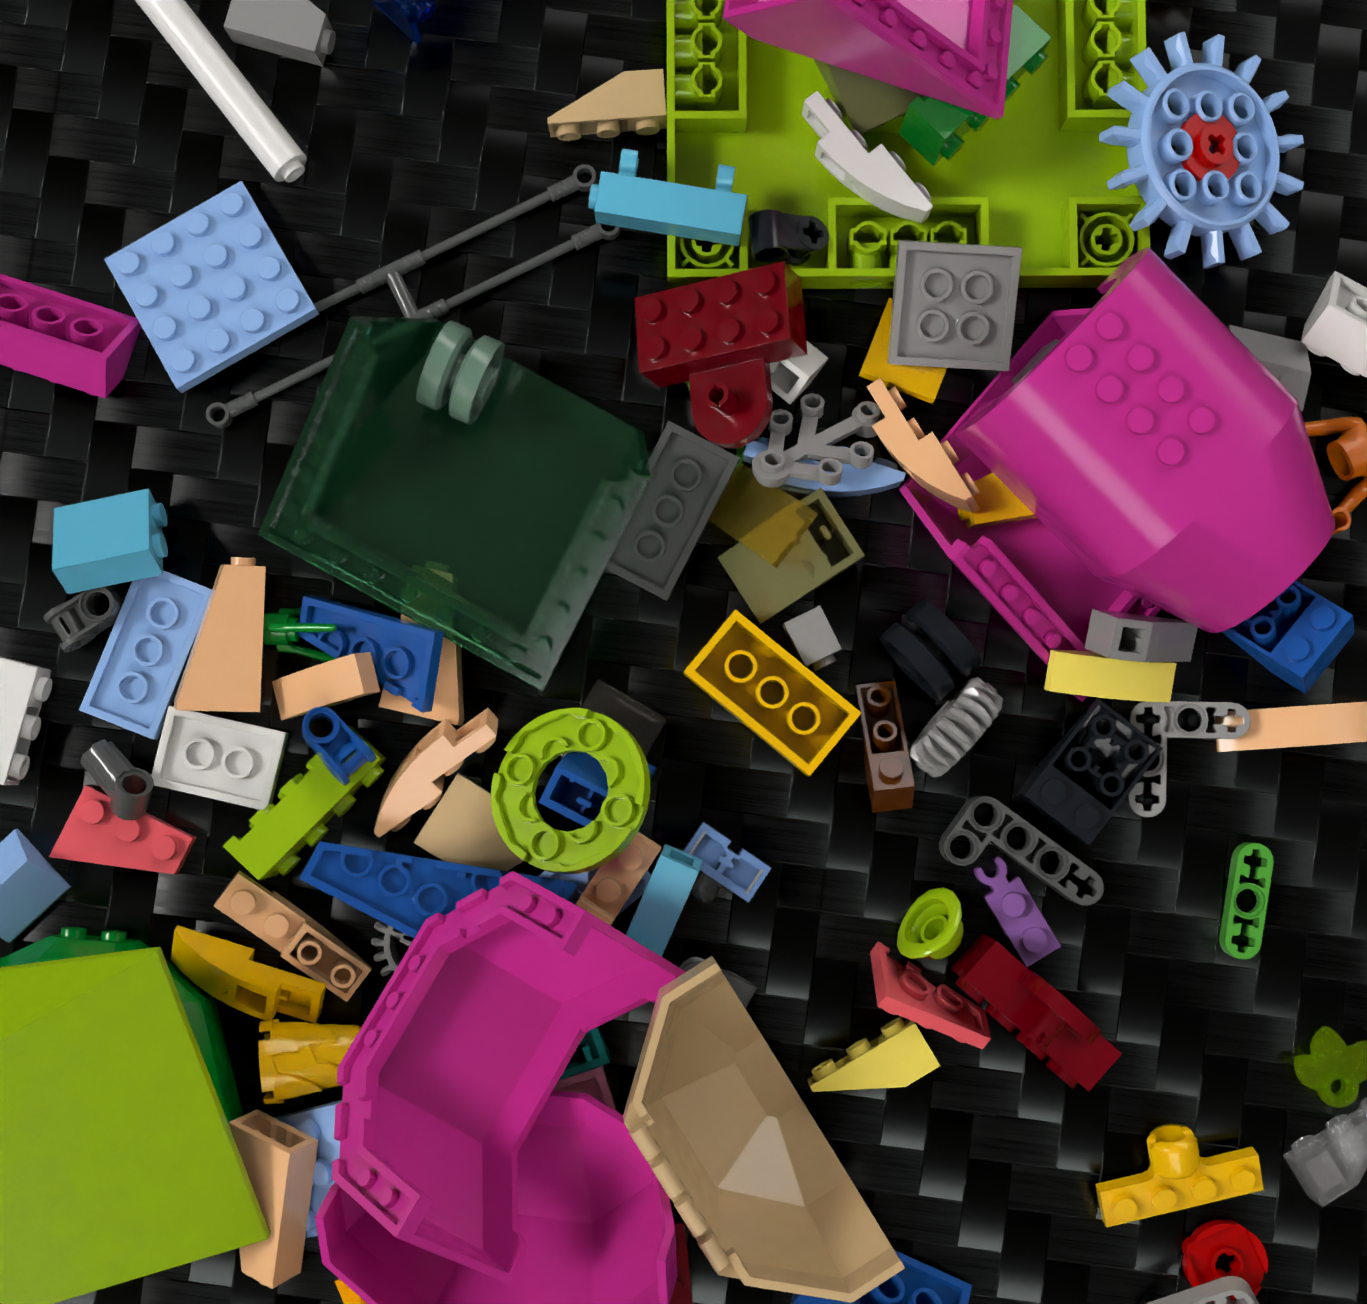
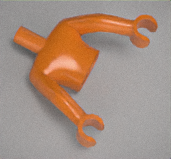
(1348, 460)

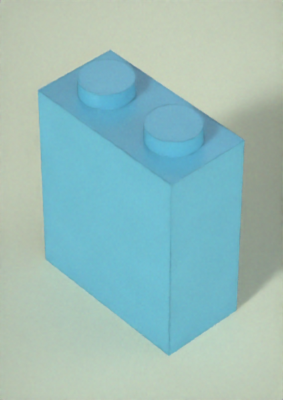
(108, 541)

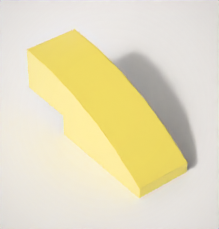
(1102, 677)

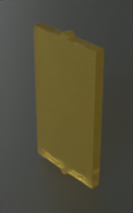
(761, 516)

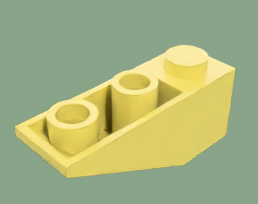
(886, 1062)

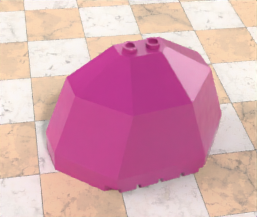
(588, 1215)

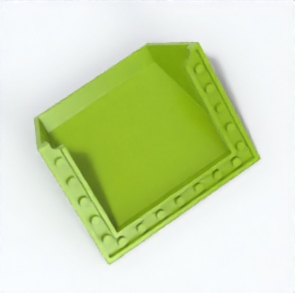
(109, 1131)

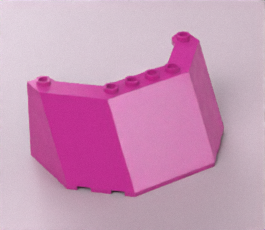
(467, 1059)

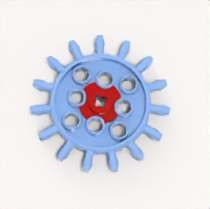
(1204, 150)

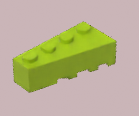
(300, 816)

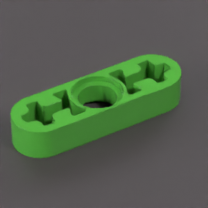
(1258, 913)

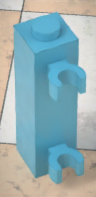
(669, 206)
(664, 899)

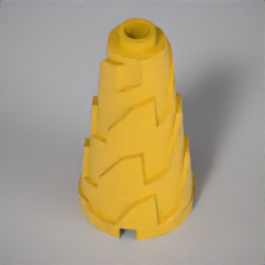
(301, 1057)

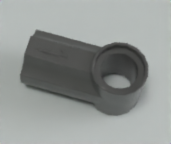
(125, 785)

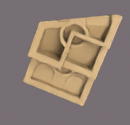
(465, 829)

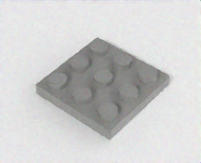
(954, 305)

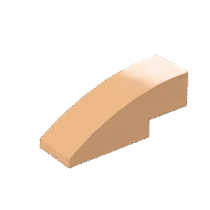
(326, 685)

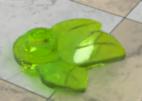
(1332, 1061)

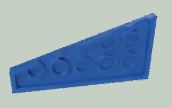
(403, 887)

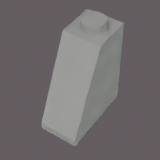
(282, 27)

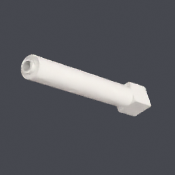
(227, 87)

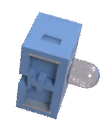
(723, 867)

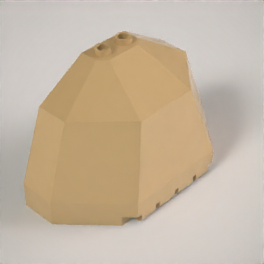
(746, 1151)

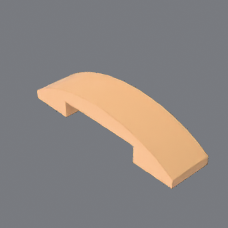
(1297, 726)

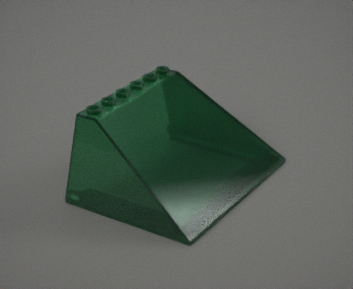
(455, 522)

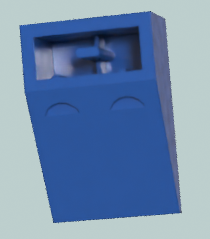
(1295, 635)

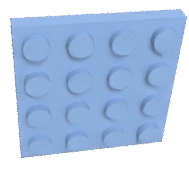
(211, 287)

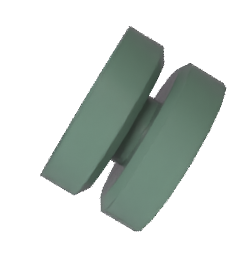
(460, 372)

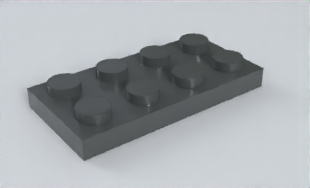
(674, 510)

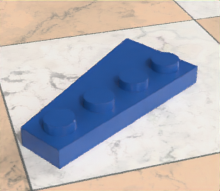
(402, 651)

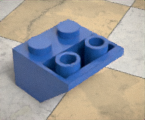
(578, 787)

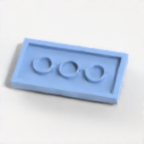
(147, 653)

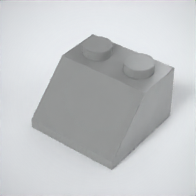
(1282, 357)

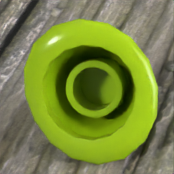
(931, 926)

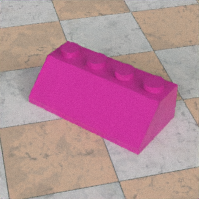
(64, 337)

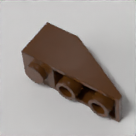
(884, 747)

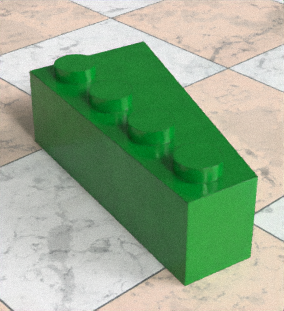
(937, 126)

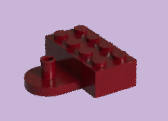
(723, 342)
(1041, 1014)

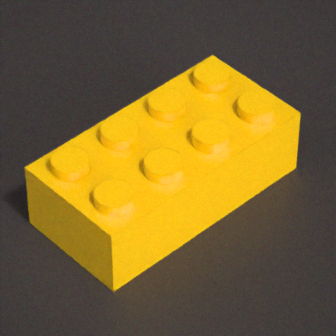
(772, 693)

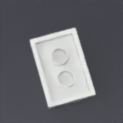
(219, 758)

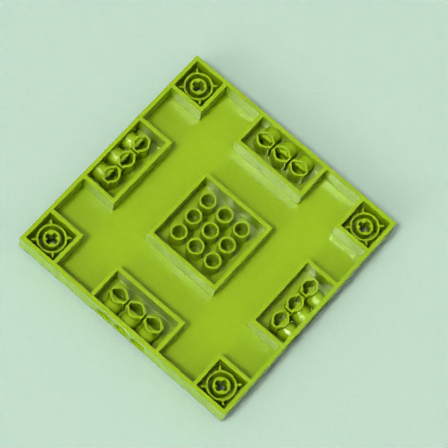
(1013, 183)

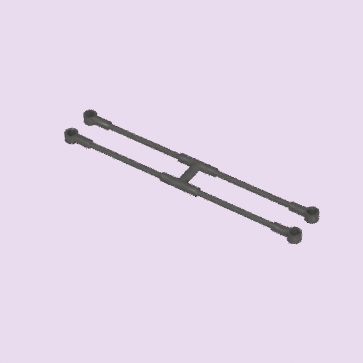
(393, 274)

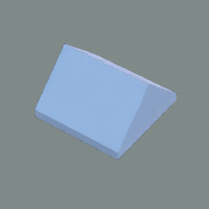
(26, 885)

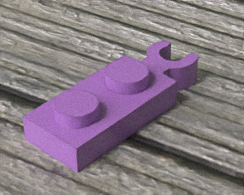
(1017, 915)

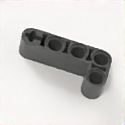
(1026, 855)

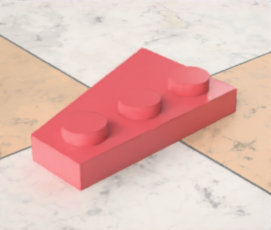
(102, 838)
(908, 994)

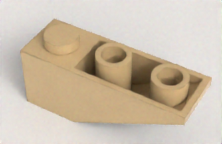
(620, 105)

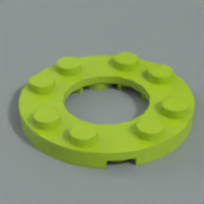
(517, 779)

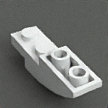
(873, 176)

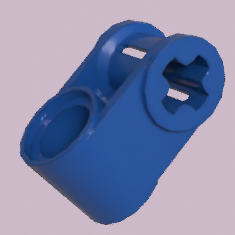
(337, 746)

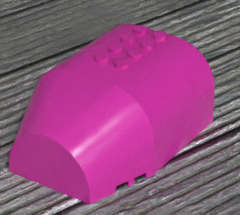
(1162, 453)

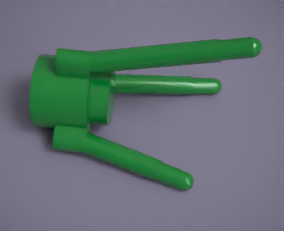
(283, 630)

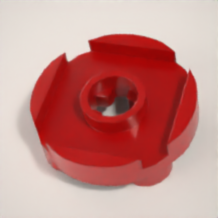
(1226, 1237)

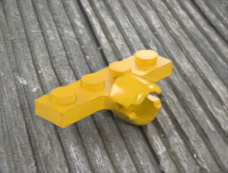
(1178, 1178)

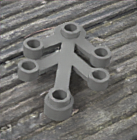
(776, 466)

